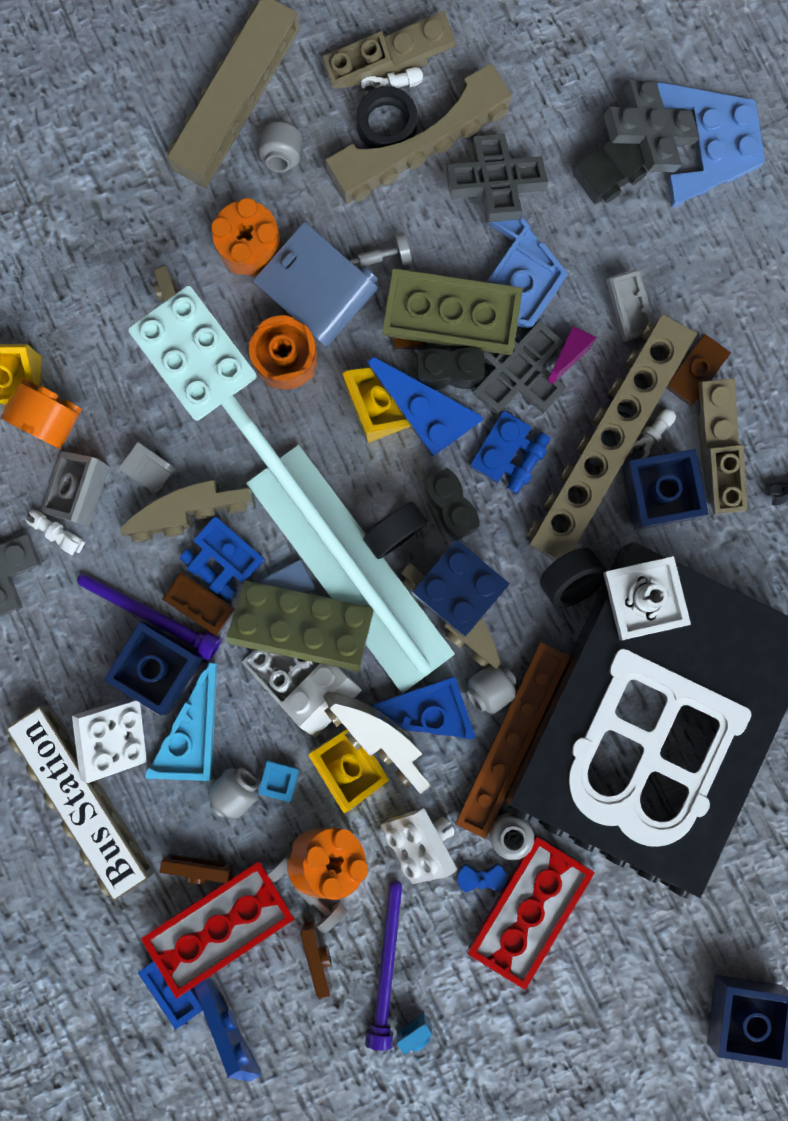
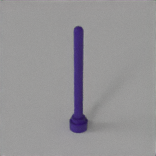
(204, 643)
(379, 1035)

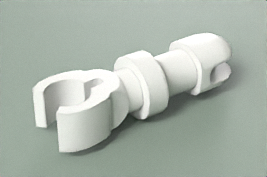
(411, 78)
(652, 434)
(54, 531)

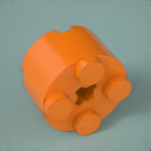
(238, 222)
(265, 351)
(40, 413)
(327, 863)

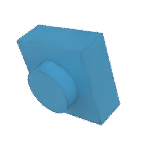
(279, 781)
(414, 1035)

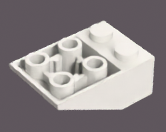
(300, 686)

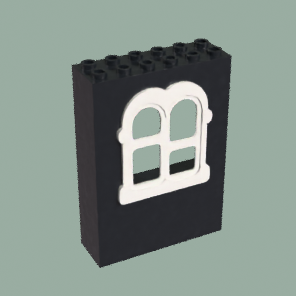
(721, 664)

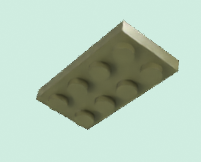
(452, 311)
(300, 625)

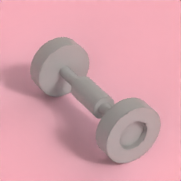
(376, 255)
(331, 916)

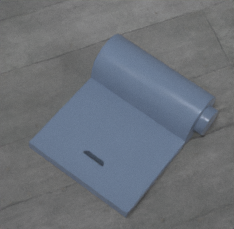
(319, 286)

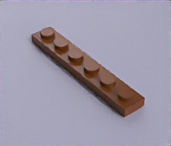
(512, 740)

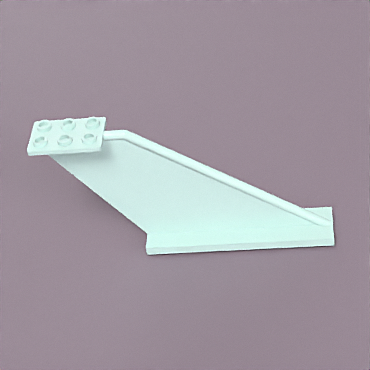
(207, 372)

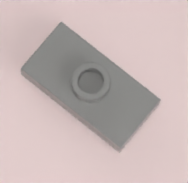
(630, 303)

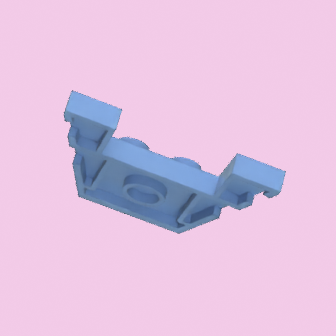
(727, 143)
(530, 267)

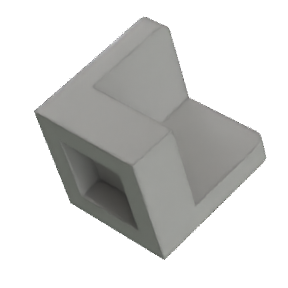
(147, 468)

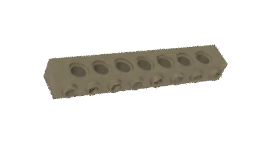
(674, 341)

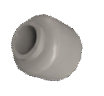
(280, 146)
(491, 689)
(233, 793)
(517, 846)

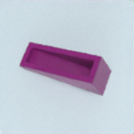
(574, 348)

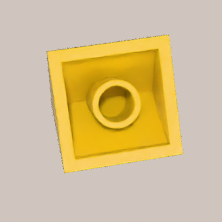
(15, 363)
(373, 405)
(347, 771)

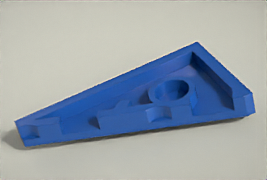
(429, 413)
(430, 709)
(224, 1029)

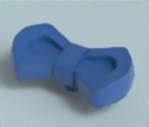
(493, 878)

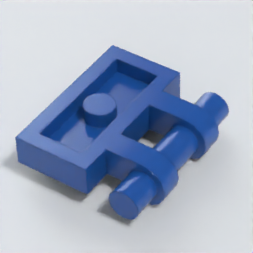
(501, 446)
(228, 550)

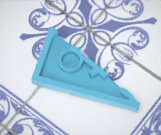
(190, 744)

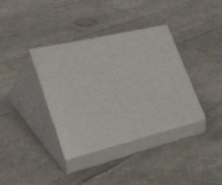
(75, 488)

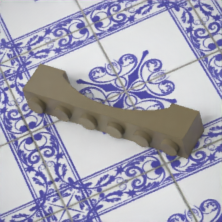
(362, 170)

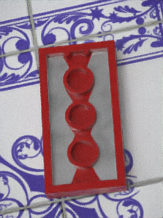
(530, 912)
(217, 929)

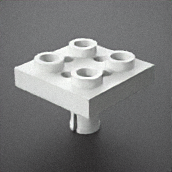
(659, 595)
(94, 730)
(420, 845)

